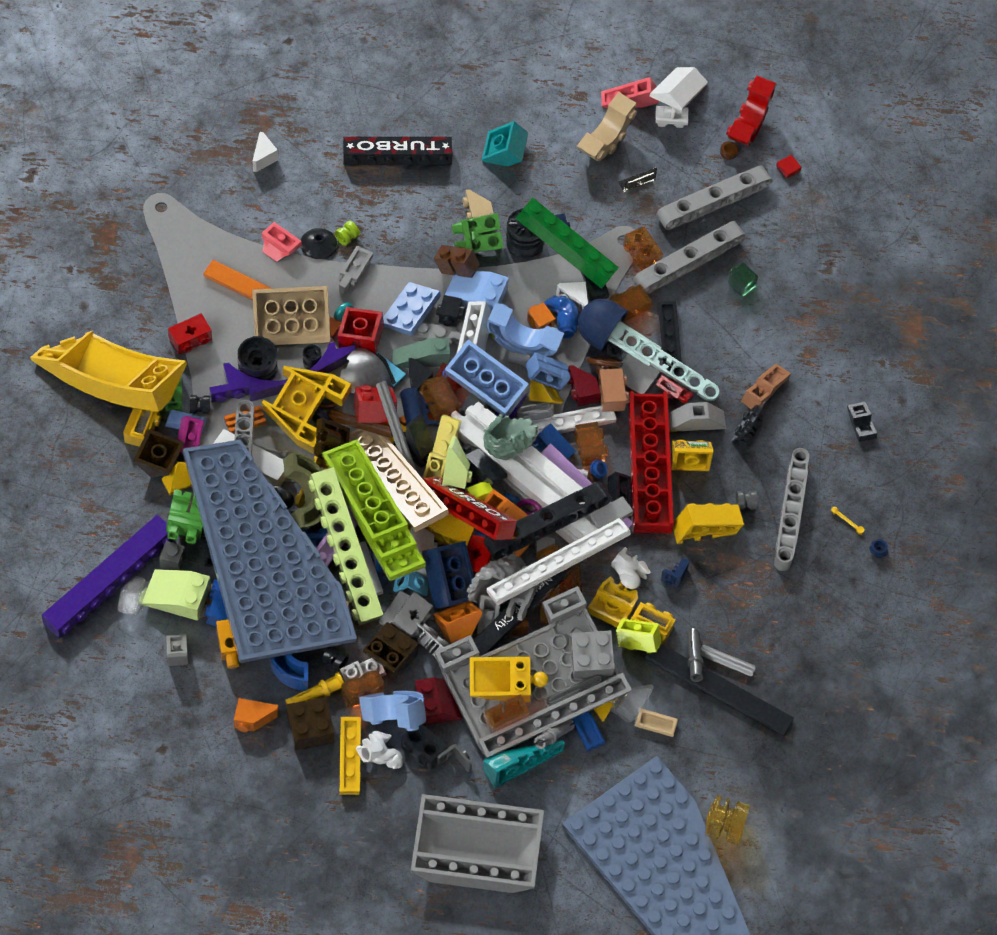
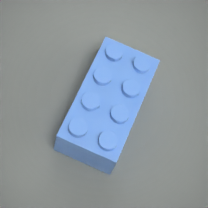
(487, 378)

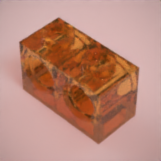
(645, 247)

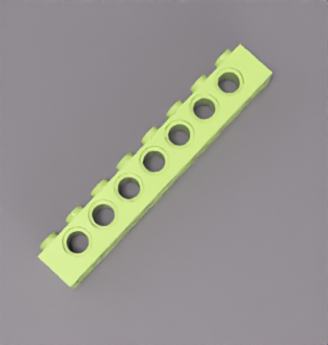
(328, 479)

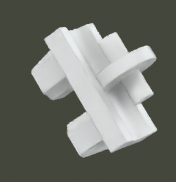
(670, 115)

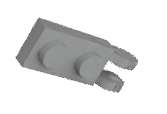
(523, 599)

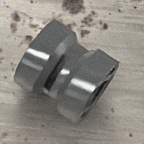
(747, 500)

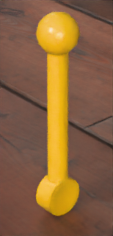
(860, 530)

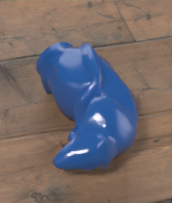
(566, 314)

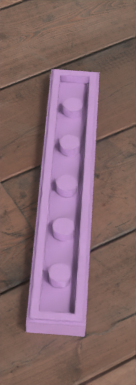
(568, 468)

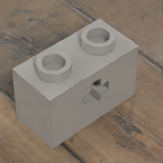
(415, 607)

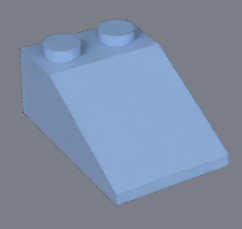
(481, 287)

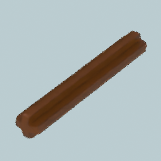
(351, 420)

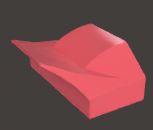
(279, 242)

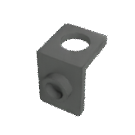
(455, 751)

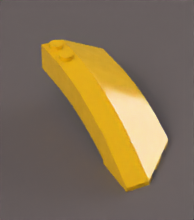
(112, 371)

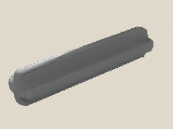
(575, 689)

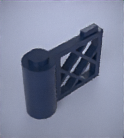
(414, 404)

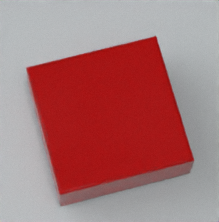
(788, 166)

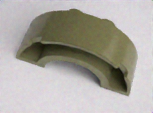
(299, 468)

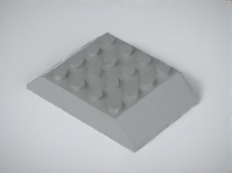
(477, 844)

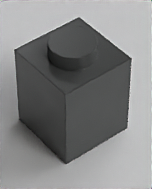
(172, 556)

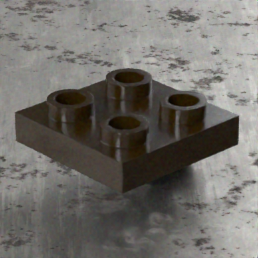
(329, 436)

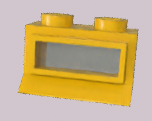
(138, 425)
(648, 613)

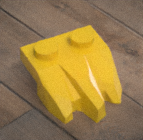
(613, 602)

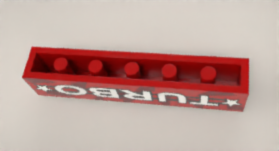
(473, 510)

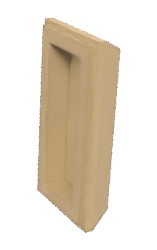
(656, 722)

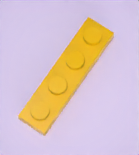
(349, 758)

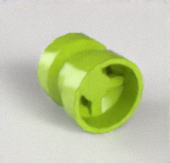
(346, 233)

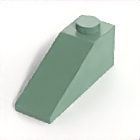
(427, 352)

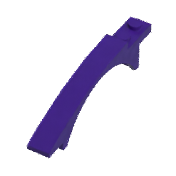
(240, 384)

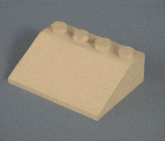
(292, 315)

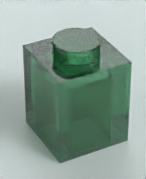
(742, 279)

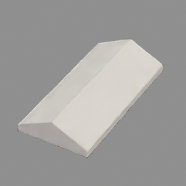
(680, 87)

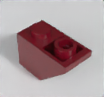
(584, 387)

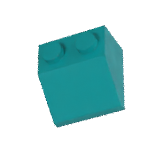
(505, 145)

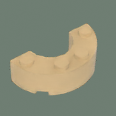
(610, 130)

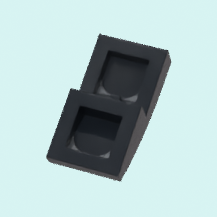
(861, 421)

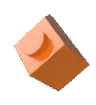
(253, 714)

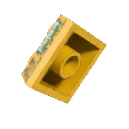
(691, 455)

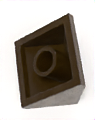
(157, 454)

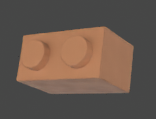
(612, 390)

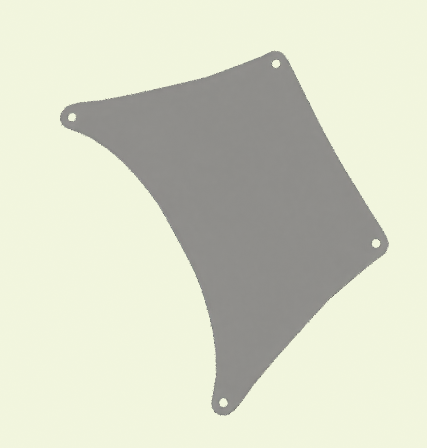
(190, 244)

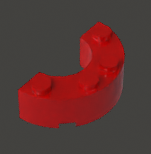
(752, 112)

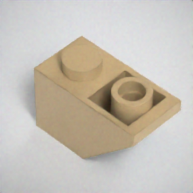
(476, 205)

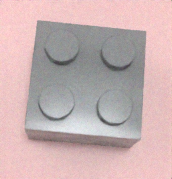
(592, 654)

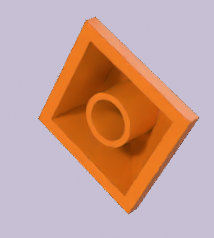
(458, 621)

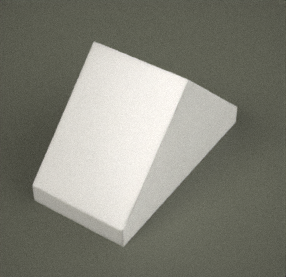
(264, 153)
(575, 292)

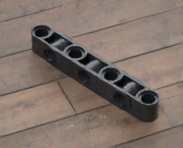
(561, 515)

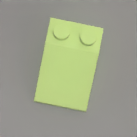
(178, 592)

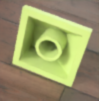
(456, 466)

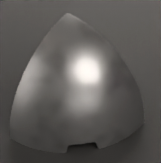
(364, 369)

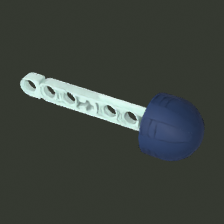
(603, 323)

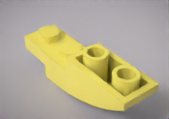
(437, 458)

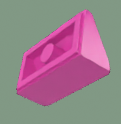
(190, 432)

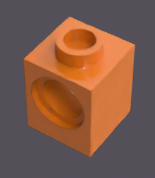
(540, 317)

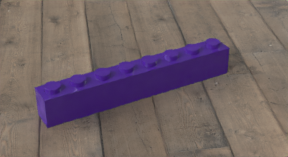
(106, 577)

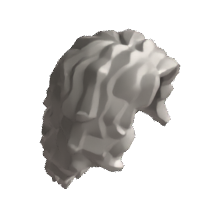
(489, 575)

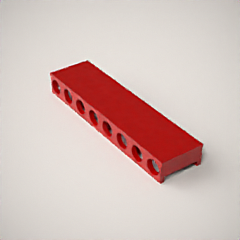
(650, 463)

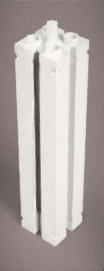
(528, 473)

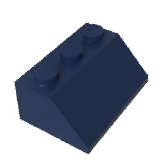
(448, 573)

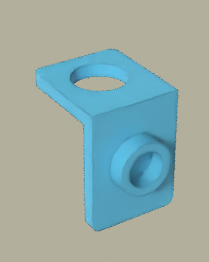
(414, 582)

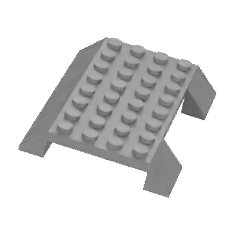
(548, 653)

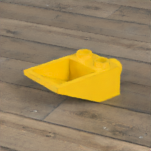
(498, 678)

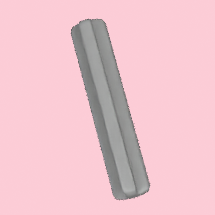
(727, 660)

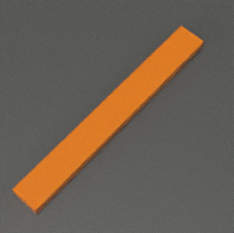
(244, 285)

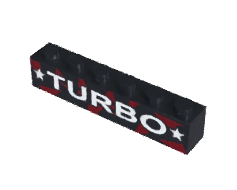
(397, 151)

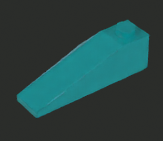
(512, 763)

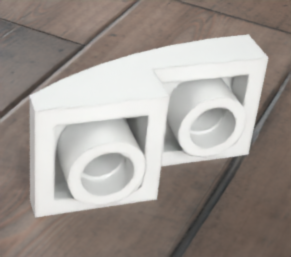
(357, 669)

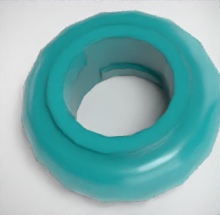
(339, 313)

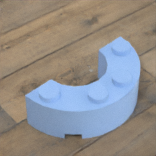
(519, 338)
(403, 705)

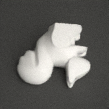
(630, 569)
(377, 752)

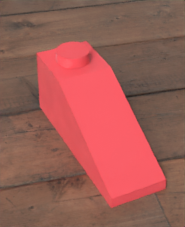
(637, 91)

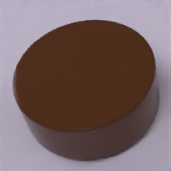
(729, 150)

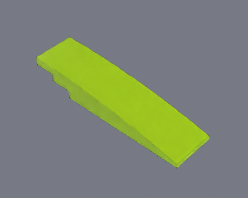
(375, 510)

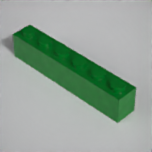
(567, 242)

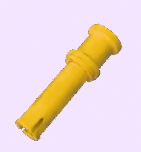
(324, 688)

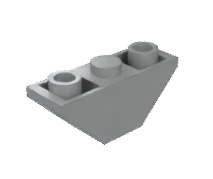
(696, 417)

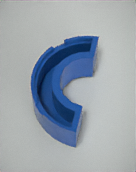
(290, 671)

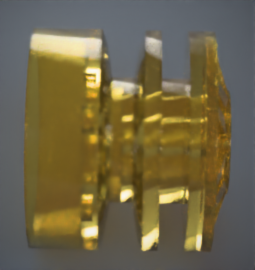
(727, 819)

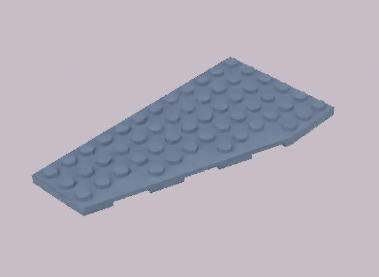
(266, 568)
(656, 855)

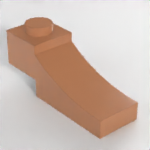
(765, 386)

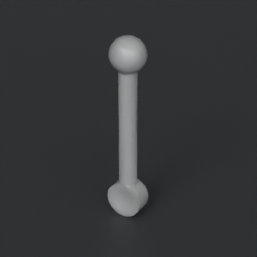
(284, 453)

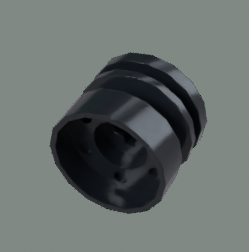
(520, 239)
(258, 358)

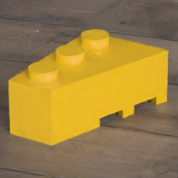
(707, 520)
(449, 530)

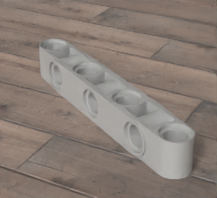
(703, 201)
(700, 251)
(791, 509)

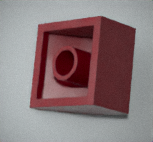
(438, 701)

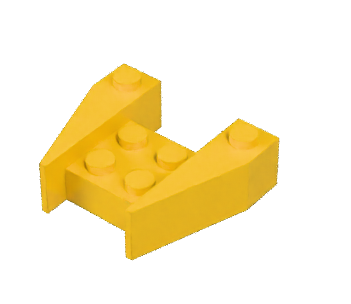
(300, 400)

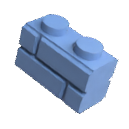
(547, 371)

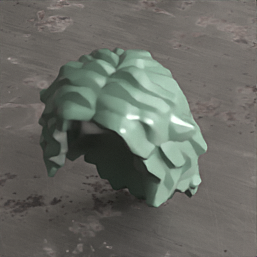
(509, 437)

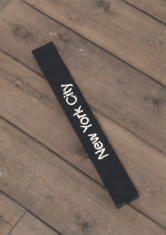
(503, 625)

